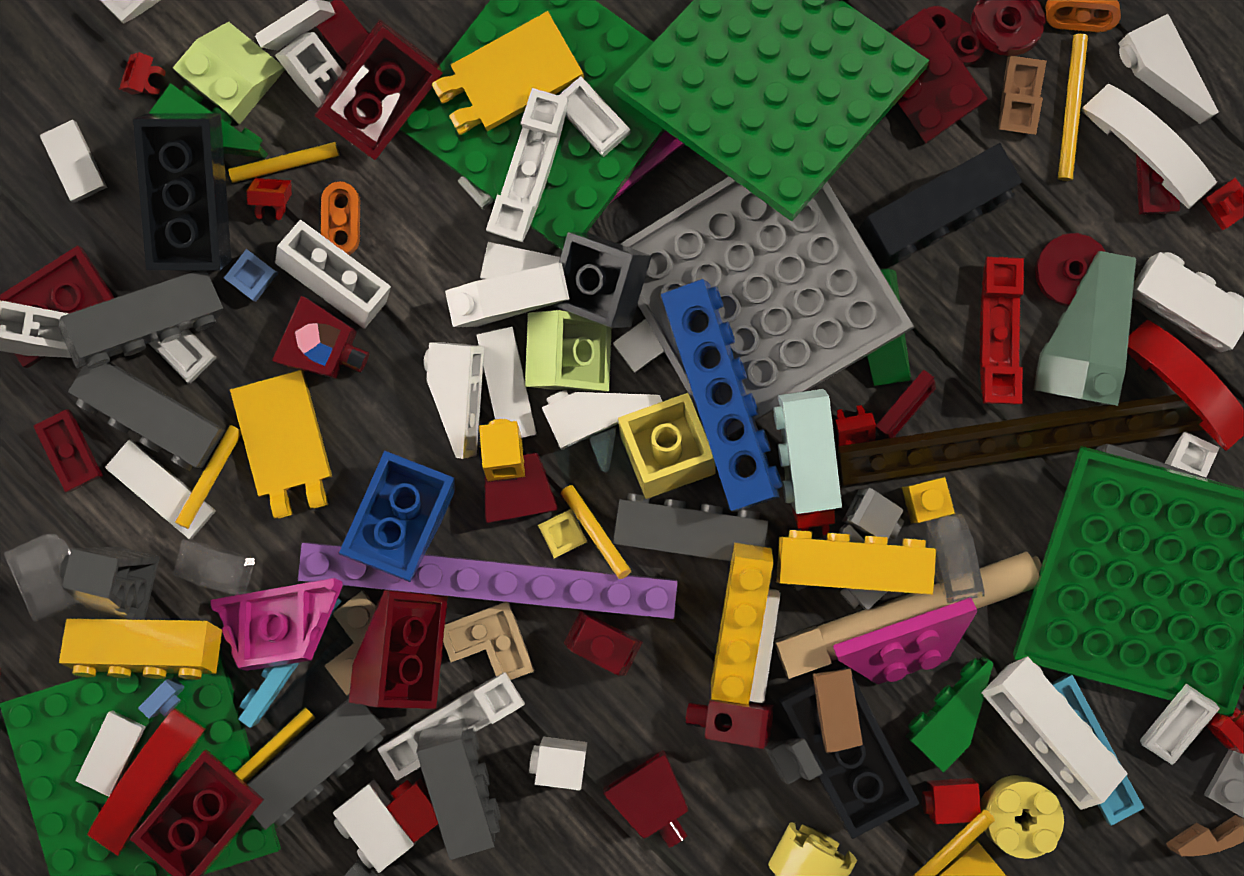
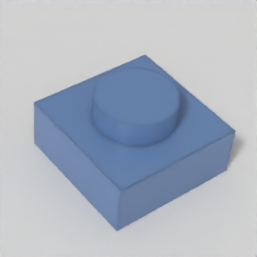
(250, 275)
(163, 699)

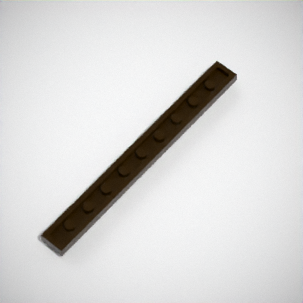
(1015, 439)

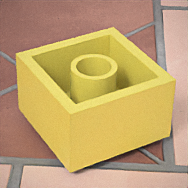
(666, 445)

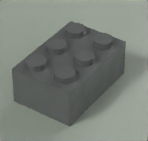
(458, 788)

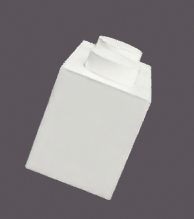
(558, 763)
(372, 827)

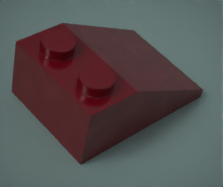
(378, 90)
(401, 653)
(197, 818)

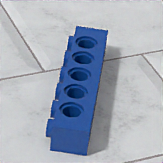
(681, 308)

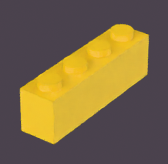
(856, 565)
(741, 623)
(140, 646)

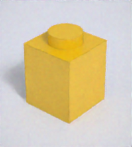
(501, 450)
(928, 500)

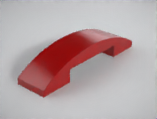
(1001, 330)
(1190, 380)
(144, 781)

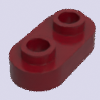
(955, 31)

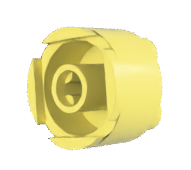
(1036, 832)
(809, 854)

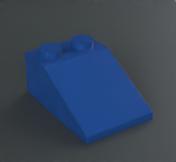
(398, 516)

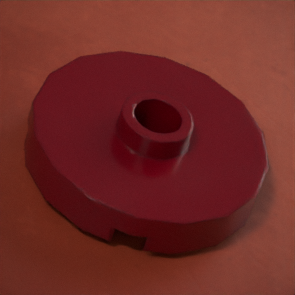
(1025, 27)
(1054, 261)

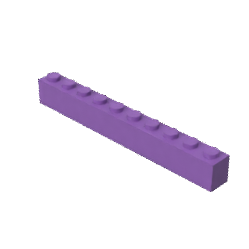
(501, 582)

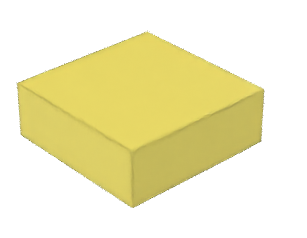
(562, 533)

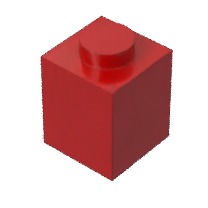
(951, 800)
(413, 809)

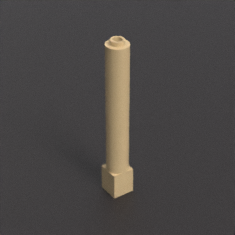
(814, 646)

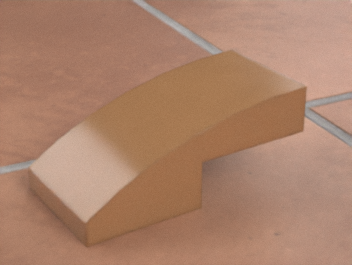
(1021, 95)
(1201, 841)

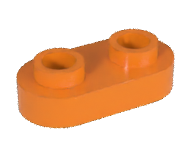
(1083, 14)
(341, 220)

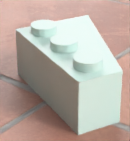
(808, 451)

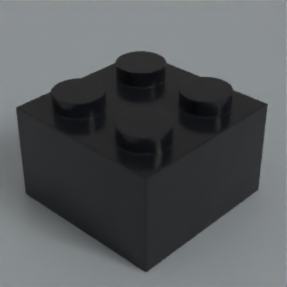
(602, 279)

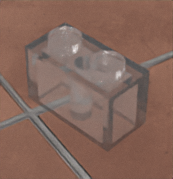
(38, 577)

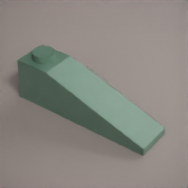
(1092, 336)

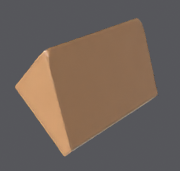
(837, 710)

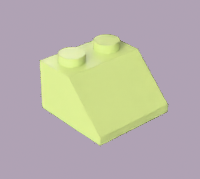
(229, 70)
(567, 352)

